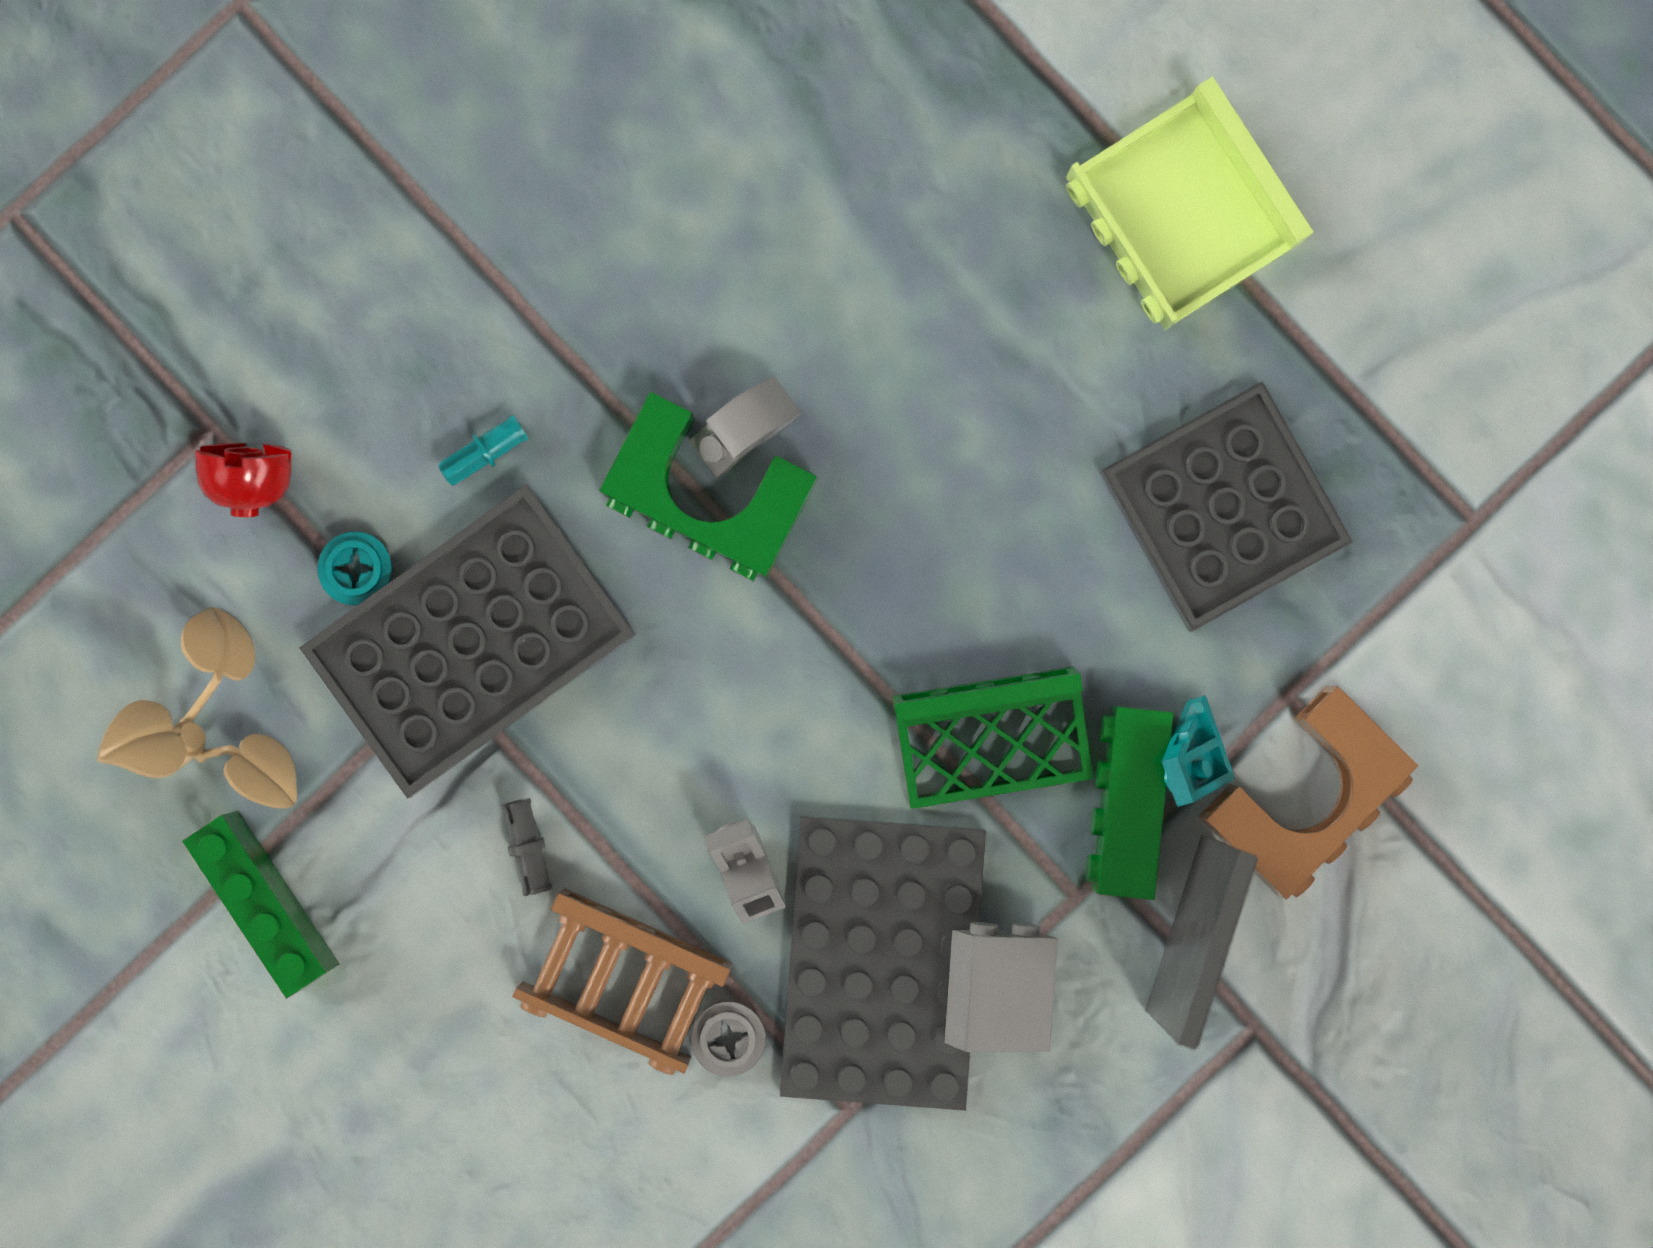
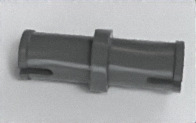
(526, 846)

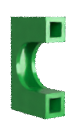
(641, 484)

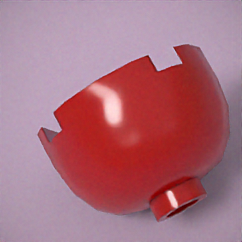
(243, 476)

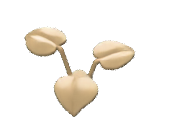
(149, 744)

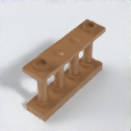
(619, 933)

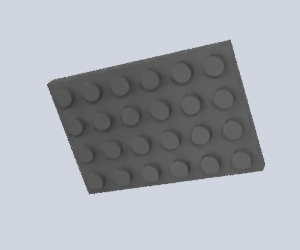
(467, 641)
(876, 961)

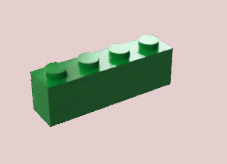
(1131, 803)
(260, 903)

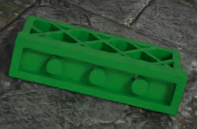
(989, 697)

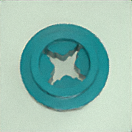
(341, 552)

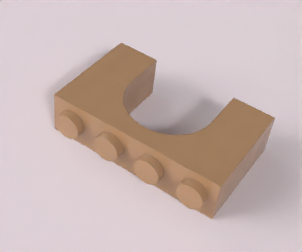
(1369, 772)

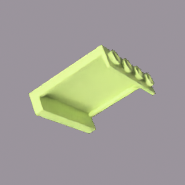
(1188, 205)

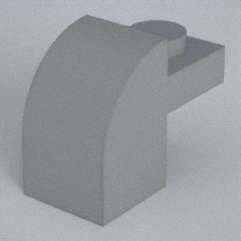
(744, 425)
(745, 870)

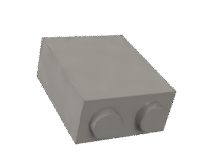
(1001, 989)

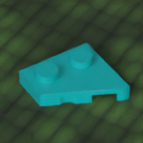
(1196, 755)

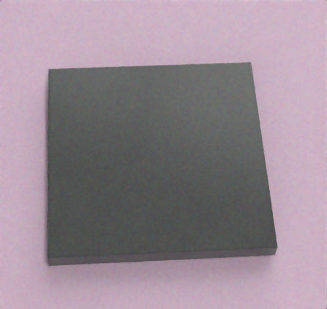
(1226, 506)
(1200, 939)

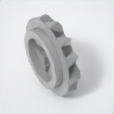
(717, 1057)

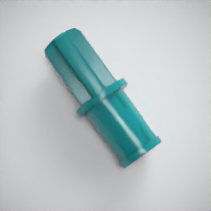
(482, 451)

